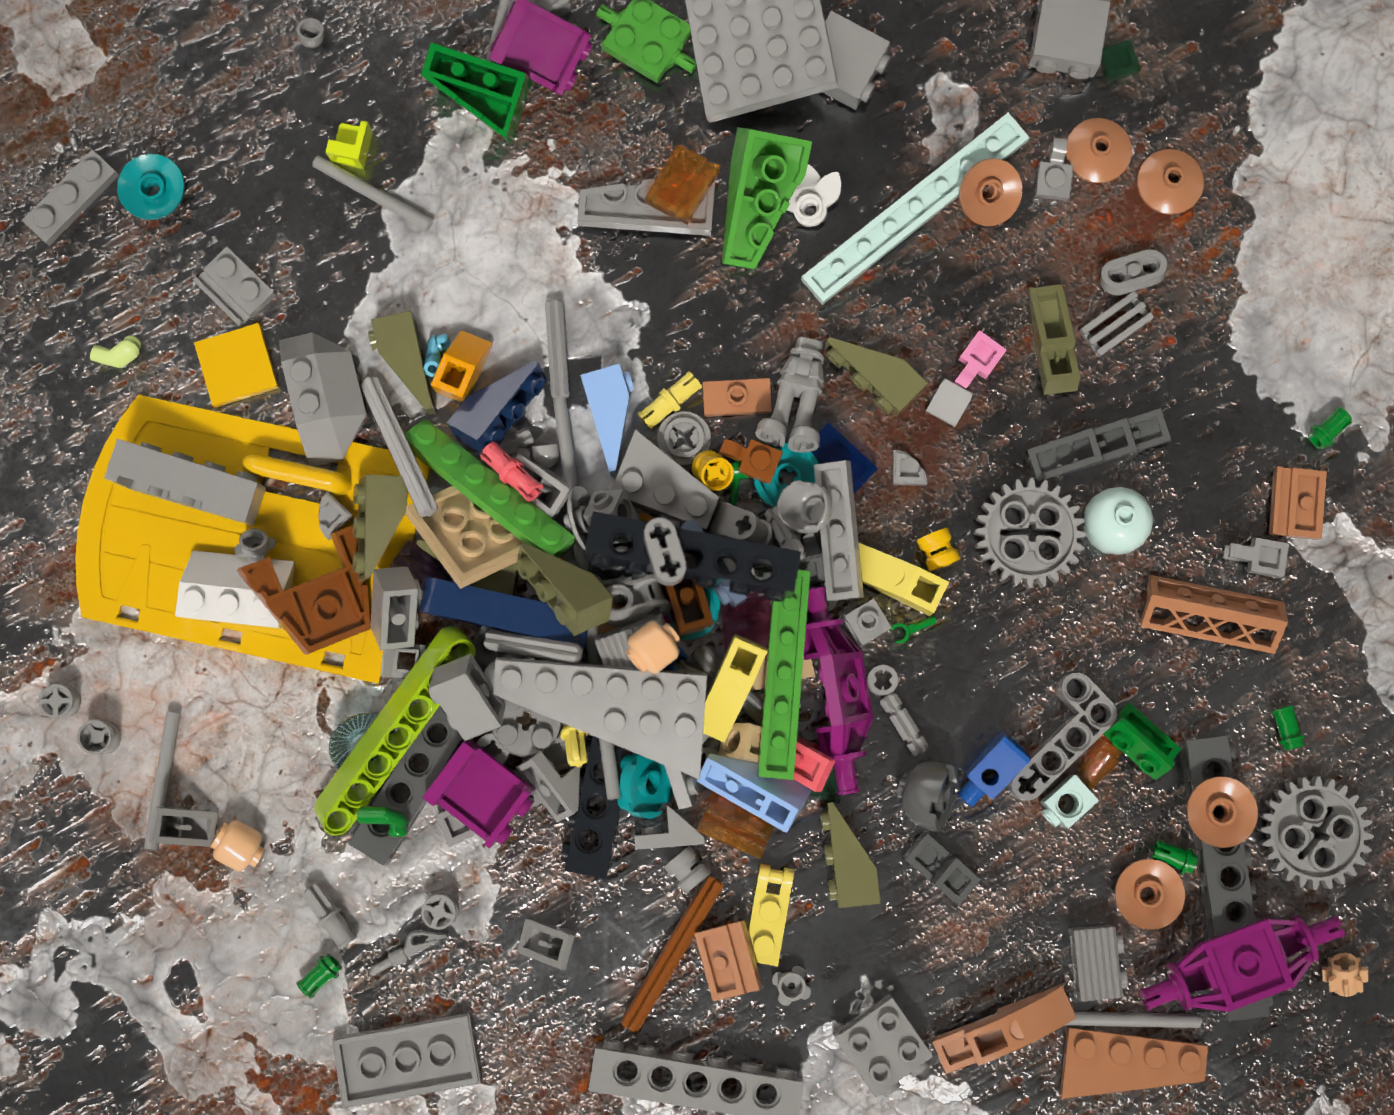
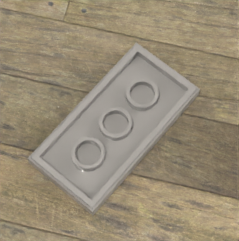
(406, 1060)

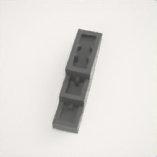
(1099, 445)

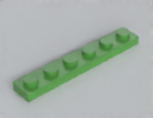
(487, 490)
(783, 683)

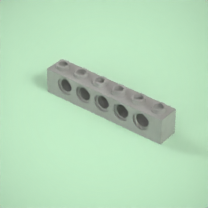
(607, 1080)

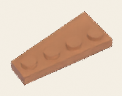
(1120, 1062)

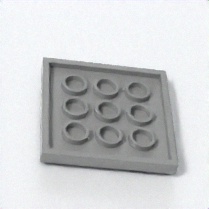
(759, 53)

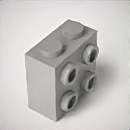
(1069, 36)
(856, 58)
(883, 1047)

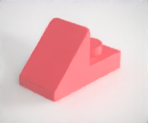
(811, 765)

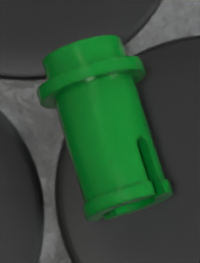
(1324, 433)
(1288, 728)
(1175, 857)
(319, 975)

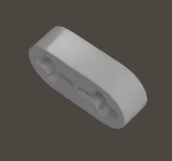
(672, 549)

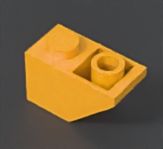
(461, 366)

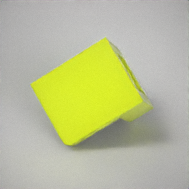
(350, 145)

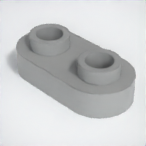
(1131, 272)

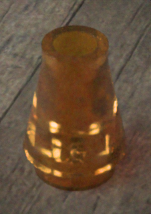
(1098, 762)

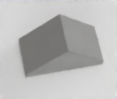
(554, 490)
(182, 826)
(547, 943)

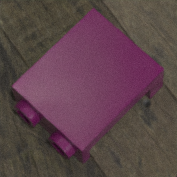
(540, 46)
(481, 793)

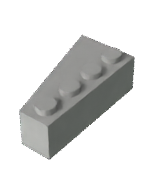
(185, 482)

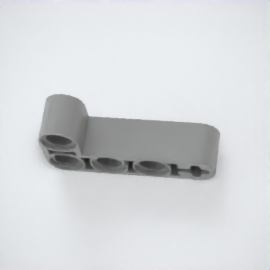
(1057, 742)

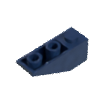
(494, 409)

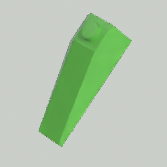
(761, 183)

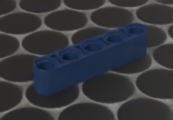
(494, 611)

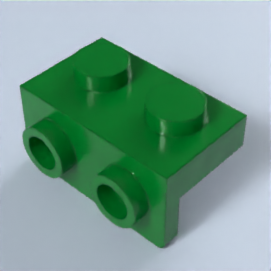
(1142, 742)

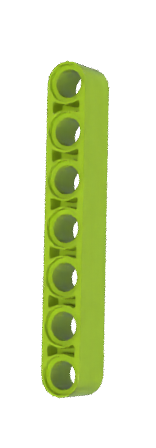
(378, 741)

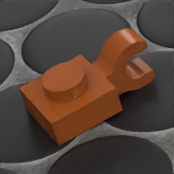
(756, 461)

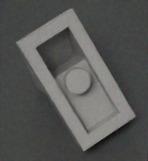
(555, 791)
(680, 834)

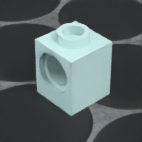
(1082, 798)

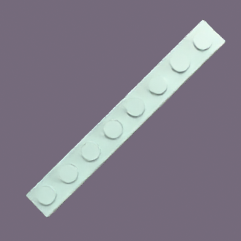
(910, 211)

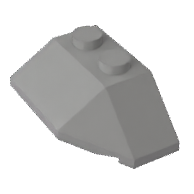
(322, 396)

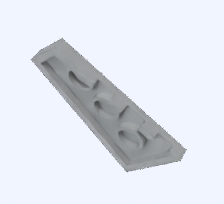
(625, 208)

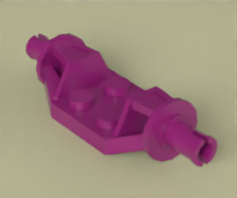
(845, 690)
(1243, 964)

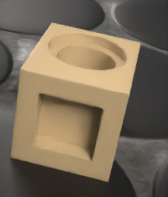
(742, 743)

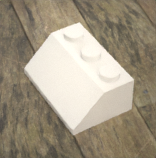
(217, 593)

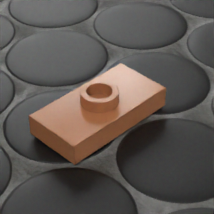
(737, 397)

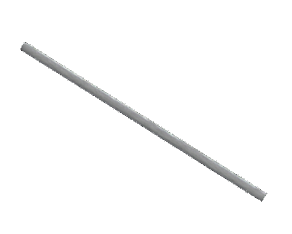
(570, 476)

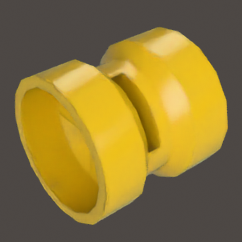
(717, 475)
(935, 542)

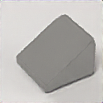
(949, 402)

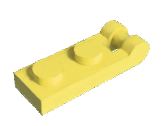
(769, 914)

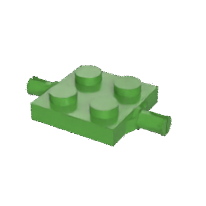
(647, 38)

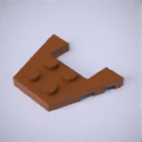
(319, 609)

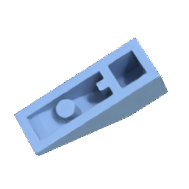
(609, 404)
(767, 798)

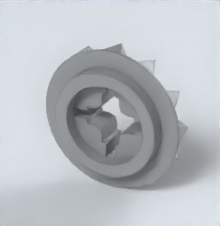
(683, 422)

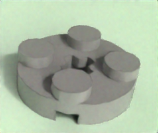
(527, 742)

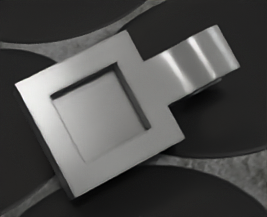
(1054, 177)
(1263, 556)

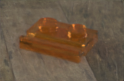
(682, 184)
(735, 826)

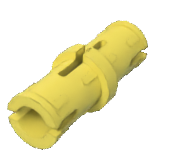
(669, 400)

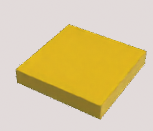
(236, 365)

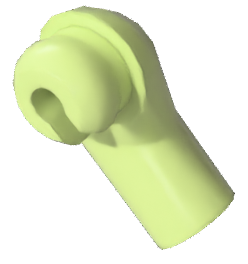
(119, 355)

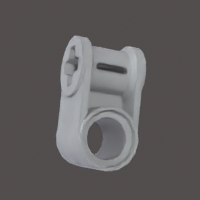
(740, 524)
(637, 601)

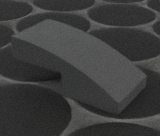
(941, 868)

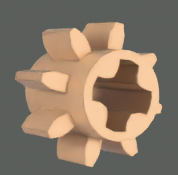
(1345, 974)

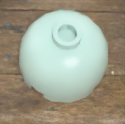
(1118, 520)

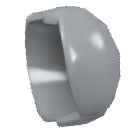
(804, 507)

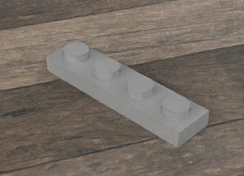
(840, 535)

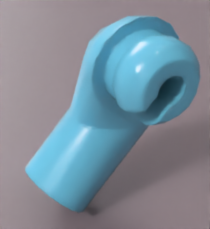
(433, 356)

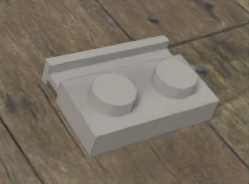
(234, 287)

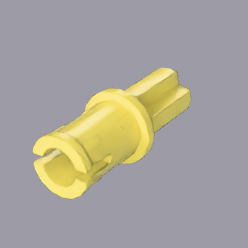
(575, 745)

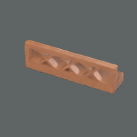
(1224, 606)

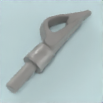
(410, 949)

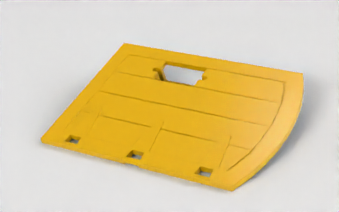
(139, 545)

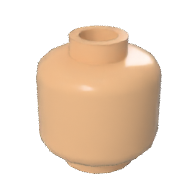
(653, 647)
(237, 845)

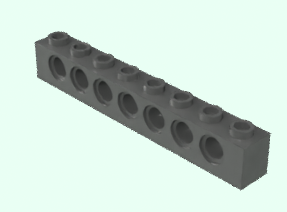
(368, 837)
(1215, 895)

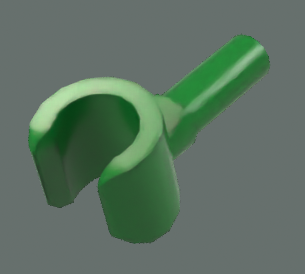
(735, 483)
(914, 627)

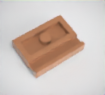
(1297, 503)
(728, 960)

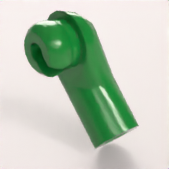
(384, 815)

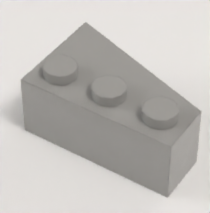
(662, 485)

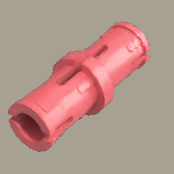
(511, 471)

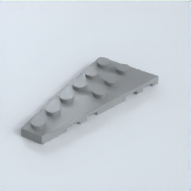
(635, 710)

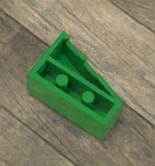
(480, 87)

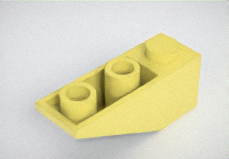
(901, 580)
(732, 685)

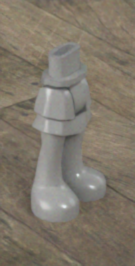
(801, 379)

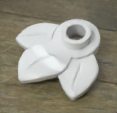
(817, 193)

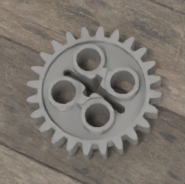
(1029, 503)
(1341, 851)

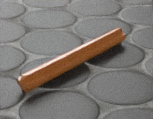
(671, 954)

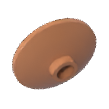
(1091, 163)
(1161, 193)
(1003, 194)
(1239, 812)
(1166, 899)

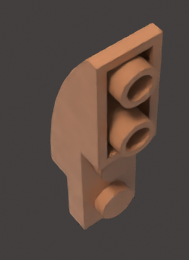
(1005, 1031)

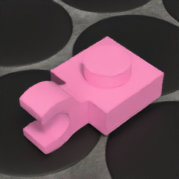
(979, 359)

